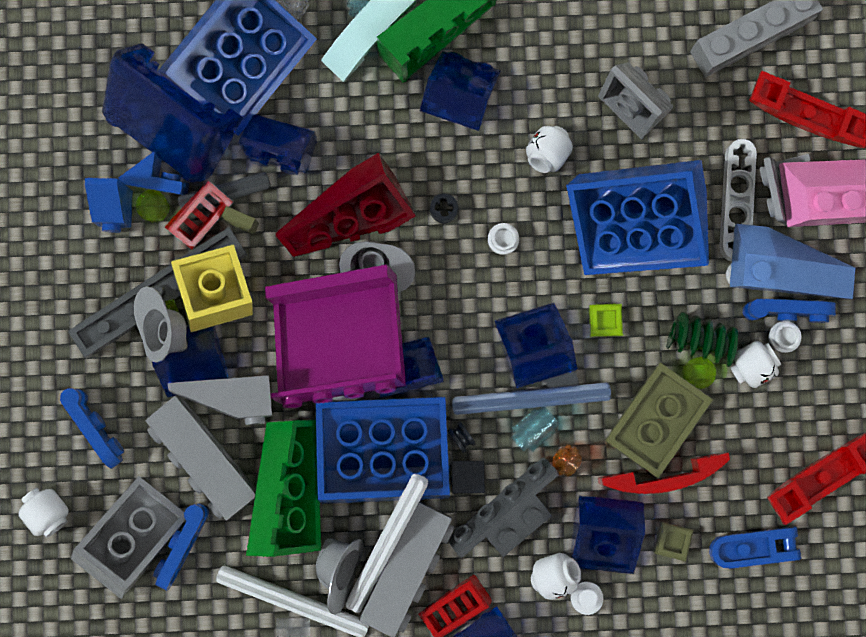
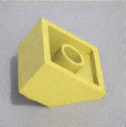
(212, 288)

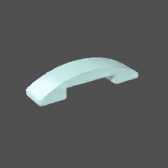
(361, 35)

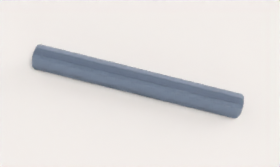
(531, 398)

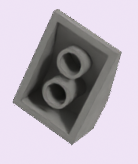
(634, 98)
(236, 397)
(128, 537)

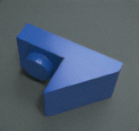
(146, 175)

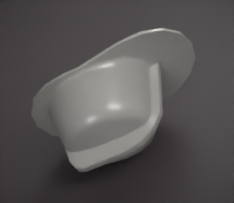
(374, 253)
(159, 327)
(337, 570)

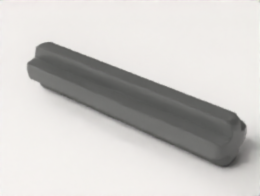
(234, 189)

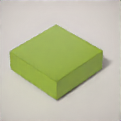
(605, 320)

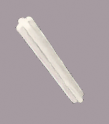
(386, 542)
(291, 601)

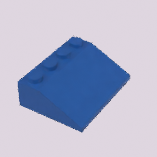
(238, 55)
(641, 218)
(377, 445)

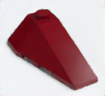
(355, 205)

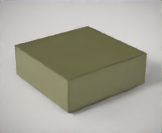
(240, 220)
(673, 541)

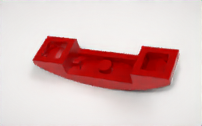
(808, 112)
(702, 468)
(819, 480)

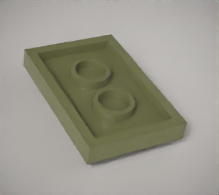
(658, 420)

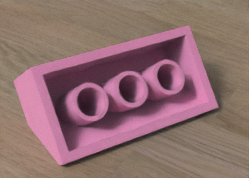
(824, 192)

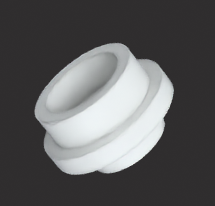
(503, 239)
(785, 336)
(587, 598)

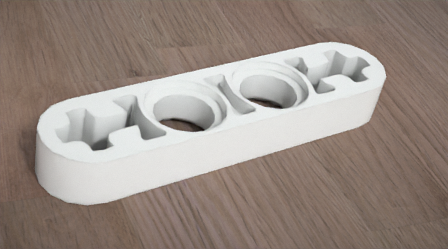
(732, 199)

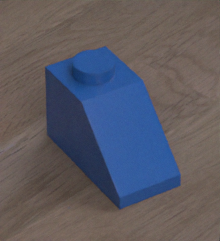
(109, 203)

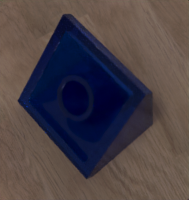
(197, 362)
(419, 366)

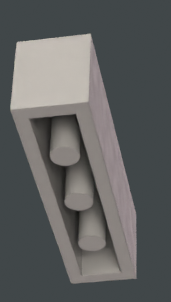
(752, 33)
(202, 457)
(405, 570)

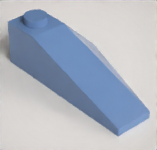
(779, 263)

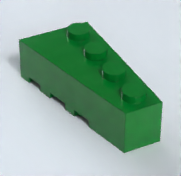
(427, 32)
(286, 492)

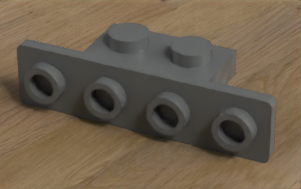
(509, 515)

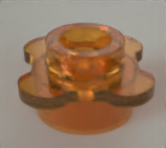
(567, 460)

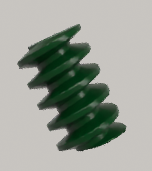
(704, 337)

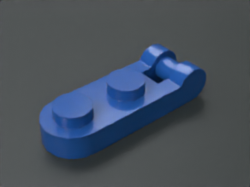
(789, 310)
(92, 427)
(181, 545)
(755, 548)

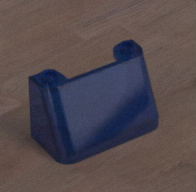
(164, 116)

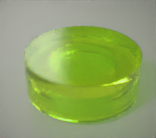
(152, 206)
(699, 372)

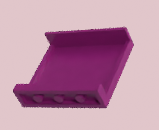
(337, 336)

